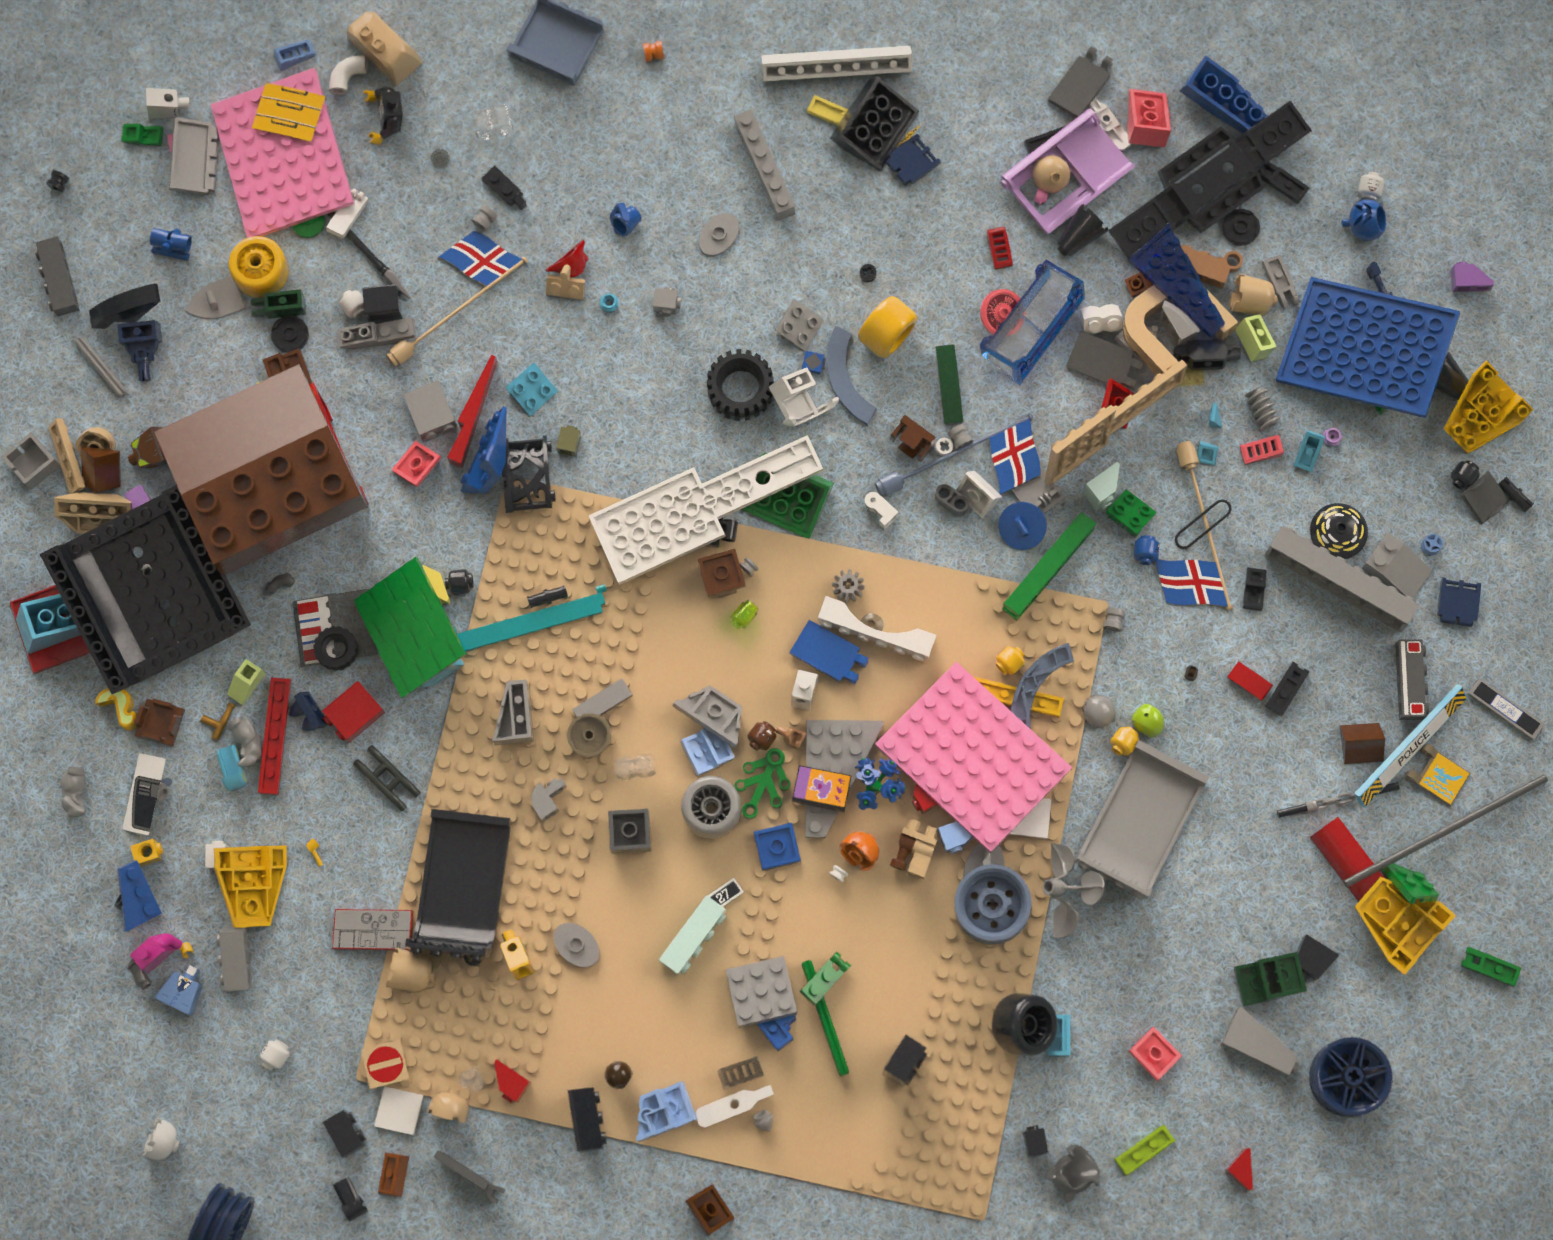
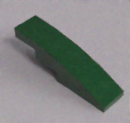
(949, 383)

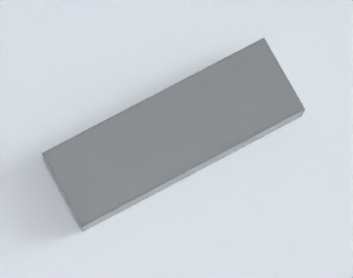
(605, 699)

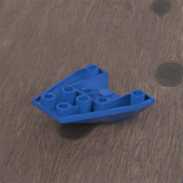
(489, 458)

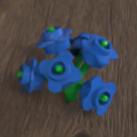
(869, 776)

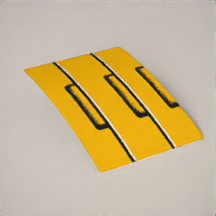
(288, 111)

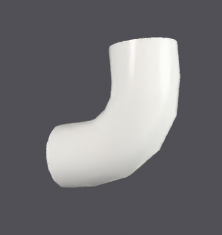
(344, 71)

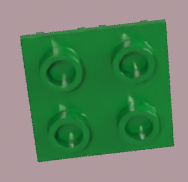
(1130, 512)

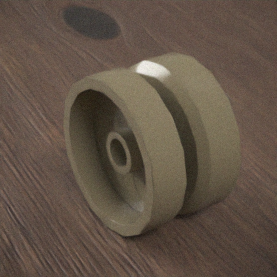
(584, 723)

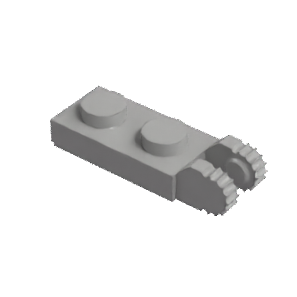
(1280, 279)

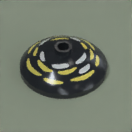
(1325, 530)

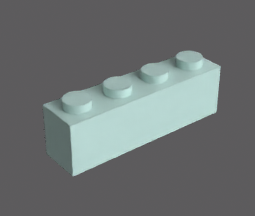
(692, 936)

